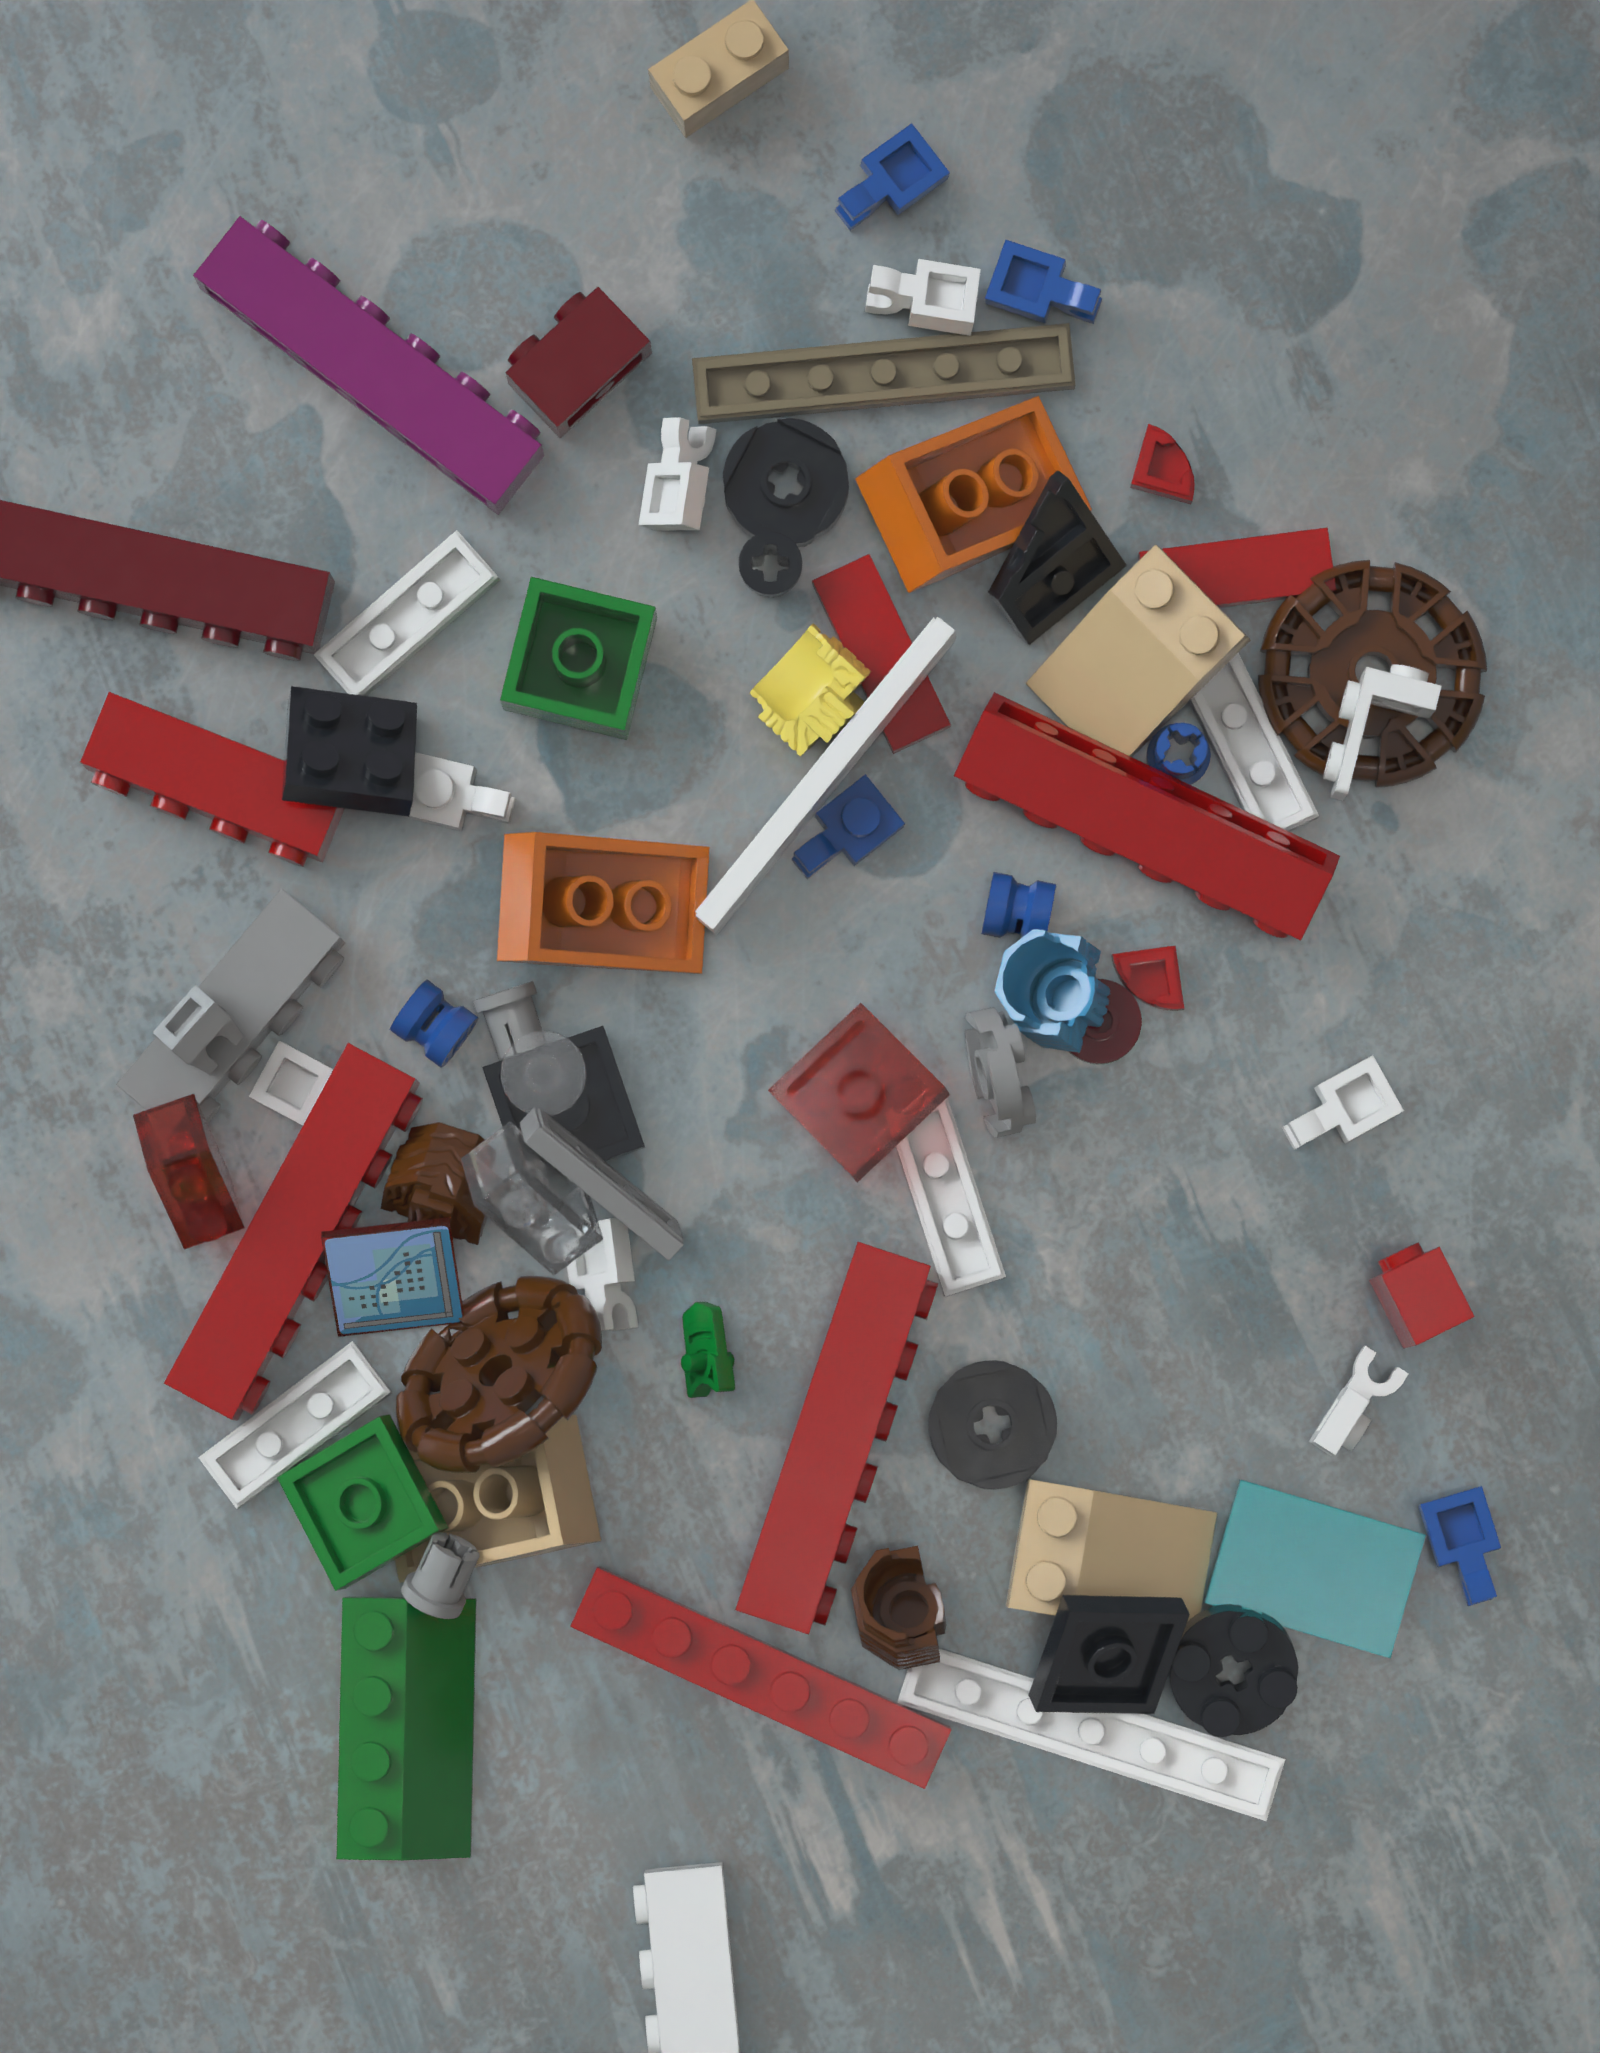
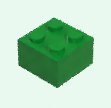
(578, 658)

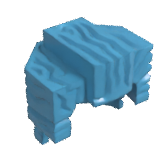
(1052, 988)

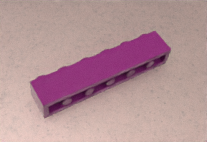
(370, 364)

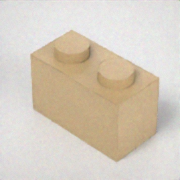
(719, 68)

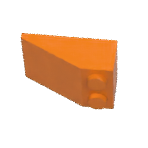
(964, 491)
(602, 903)

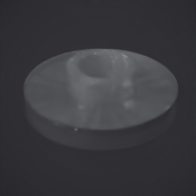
(543, 1072)

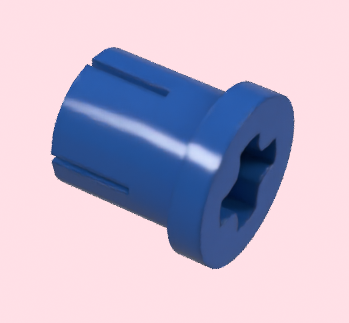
(1182, 733)

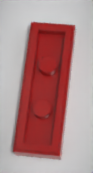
(1256, 567)
(875, 634)

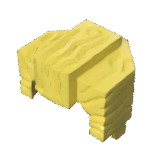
(811, 691)

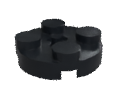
(776, 448)
(1013, 1394)
(1225, 1706)

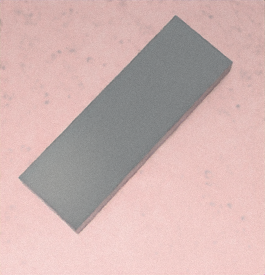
(601, 1182)

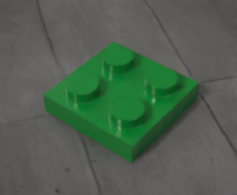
(362, 1502)

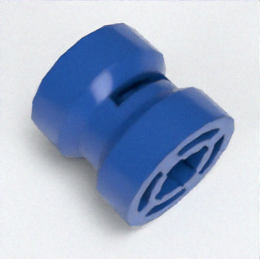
(1017, 907)
(446, 1031)

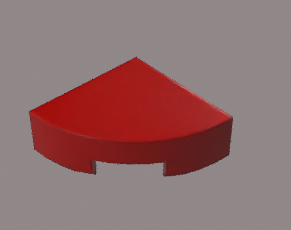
(1163, 467)
(1151, 976)

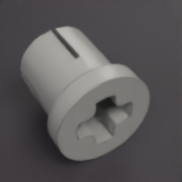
(509, 1015)
(441, 1576)

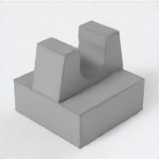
(194, 1026)

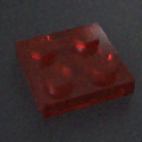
(859, 1092)

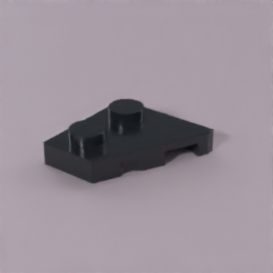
(1053, 562)

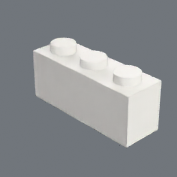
(688, 1960)

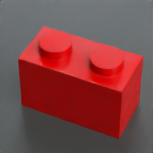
(1420, 1294)

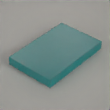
(1315, 1568)

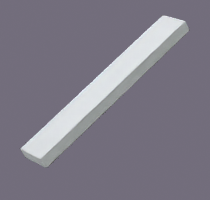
(825, 775)
(1117, 1742)

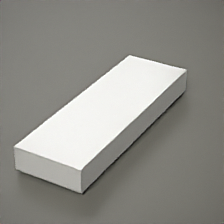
(407, 616)
(1251, 750)
(949, 1204)
(295, 1425)

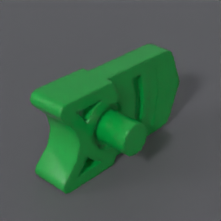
(706, 1357)

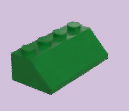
(405, 1731)

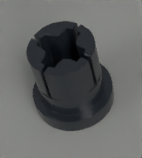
(754, 554)

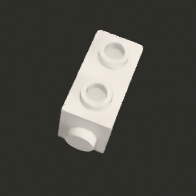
(1400, 690)

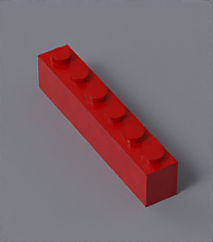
(1146, 817)
(283, 1247)
(834, 1437)
(761, 1677)

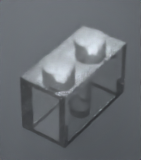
(531, 1200)

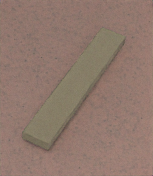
(883, 373)

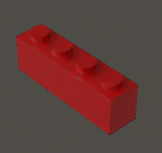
(206, 775)

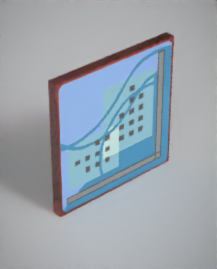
(393, 1276)

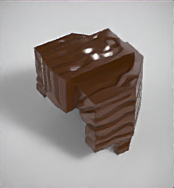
(431, 1181)
(897, 1609)

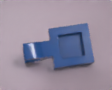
(898, 173)
(1032, 282)
(853, 824)
(1461, 1532)

